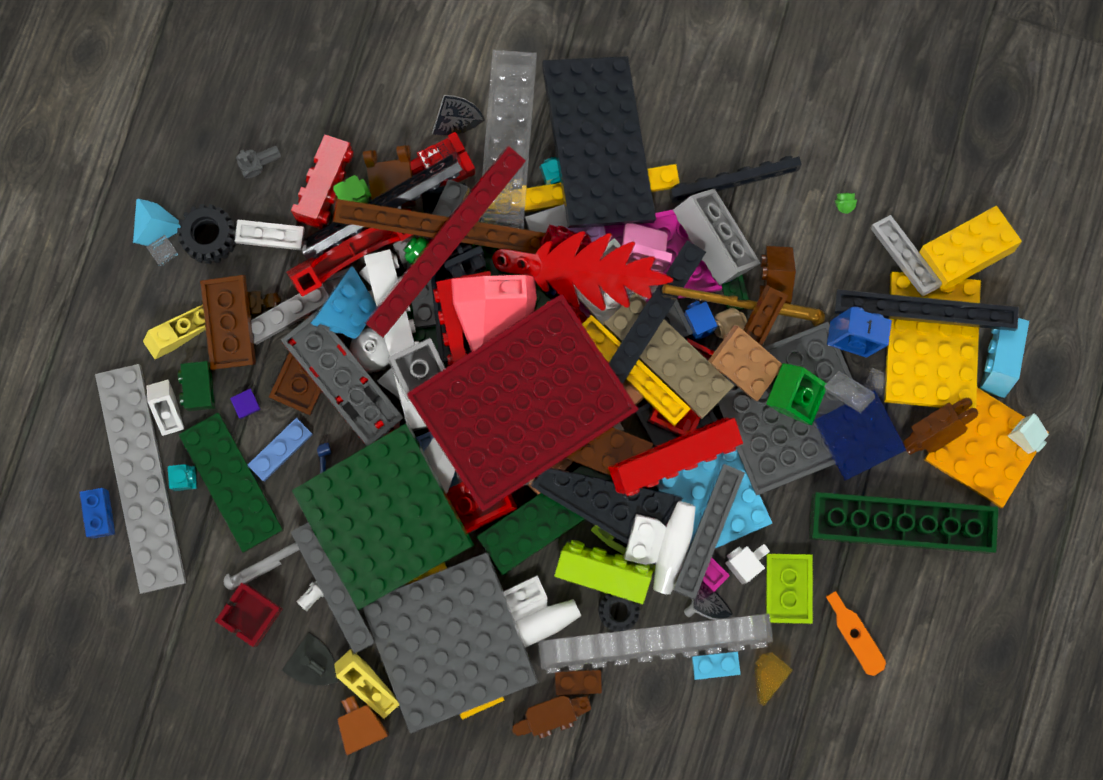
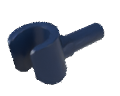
(323, 450)

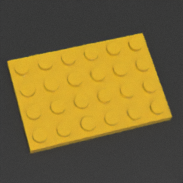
(932, 360)

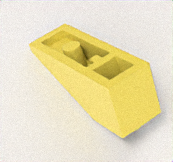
(365, 683)

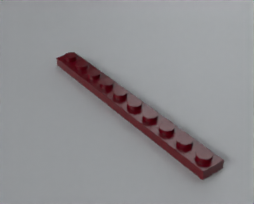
(445, 241)

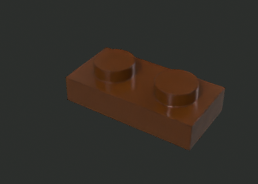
(578, 682)

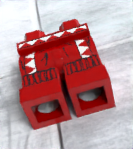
(441, 150)

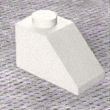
(164, 407)

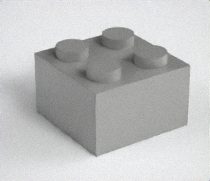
(415, 365)

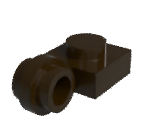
(255, 301)

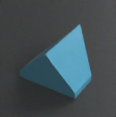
(152, 223)

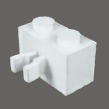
(746, 564)

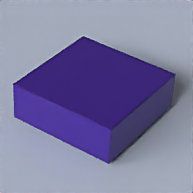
(245, 403)

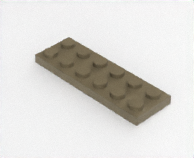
(674, 361)

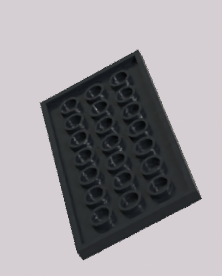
(598, 142)

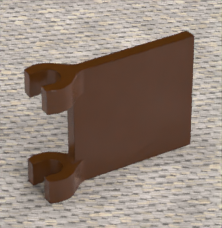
(388, 174)

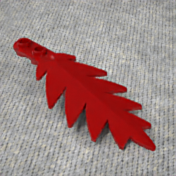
(585, 270)

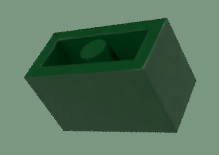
(196, 386)

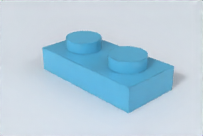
(716, 665)

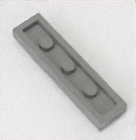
(906, 255)
(287, 314)

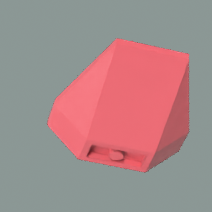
(492, 304)

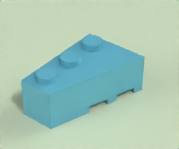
(1004, 360)

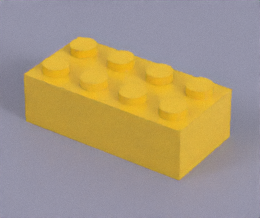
(970, 247)

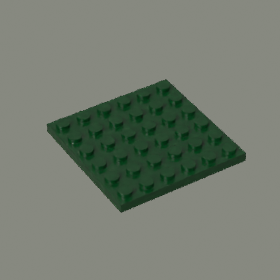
(382, 517)

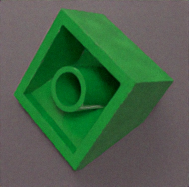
(797, 393)

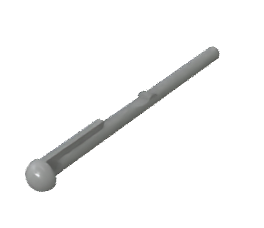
(259, 568)

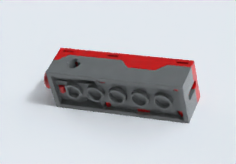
(343, 380)

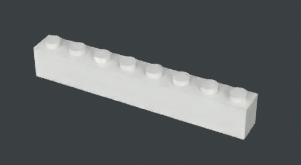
(383, 277)

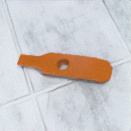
(863, 645)

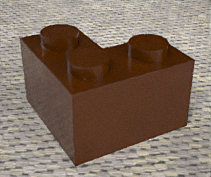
(778, 270)

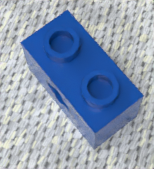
(700, 320)
(97, 513)

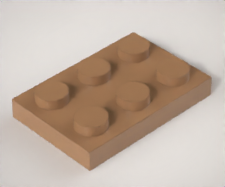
(745, 363)

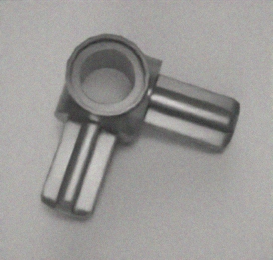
(252, 162)

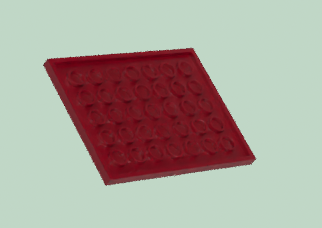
(522, 402)

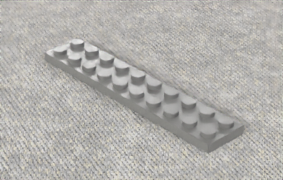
(140, 479)

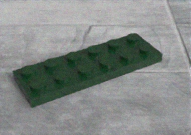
(231, 482)

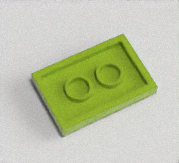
(789, 588)

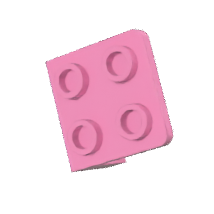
(647, 243)

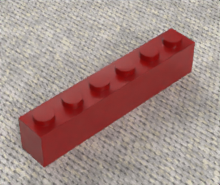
(675, 455)

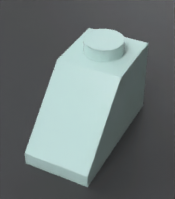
(1029, 434)

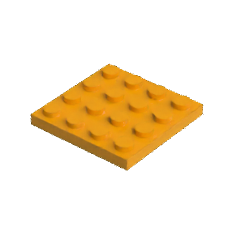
(985, 455)

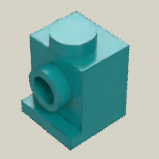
(550, 171)
(182, 477)

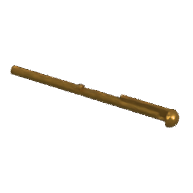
(815, 315)

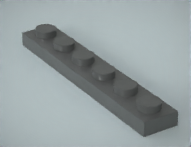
(708, 531)
(333, 589)

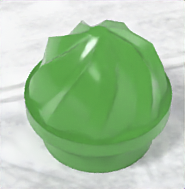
(846, 202)

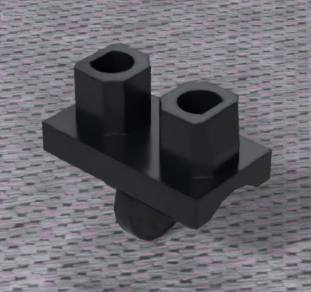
(463, 258)

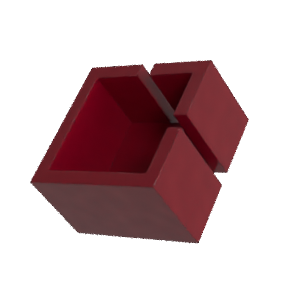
(251, 615)

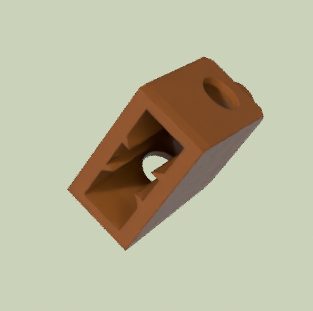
(359, 726)

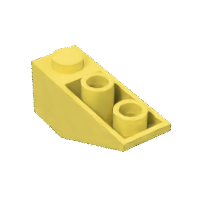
(175, 332)

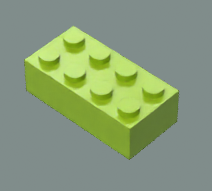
(604, 571)

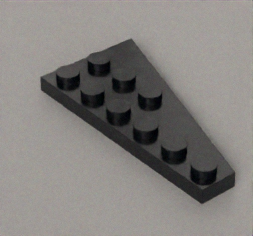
(601, 504)

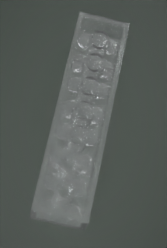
(510, 125)

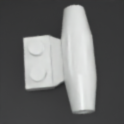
(662, 544)
(532, 615)

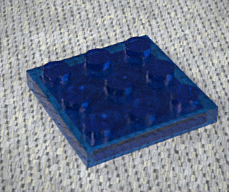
(859, 439)

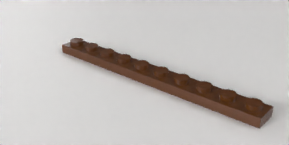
(429, 224)

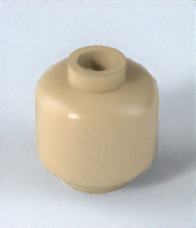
(726, 321)

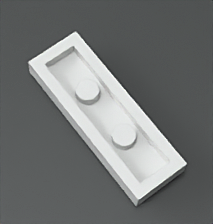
(269, 234)

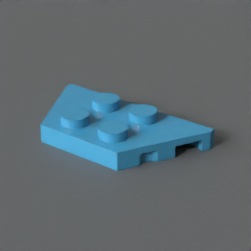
(347, 306)

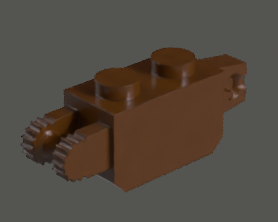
(941, 427)
(551, 715)

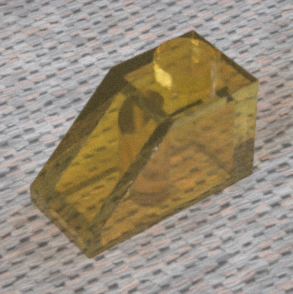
(769, 676)

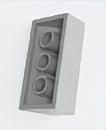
(716, 232)

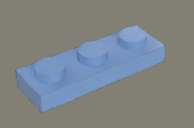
(280, 449)

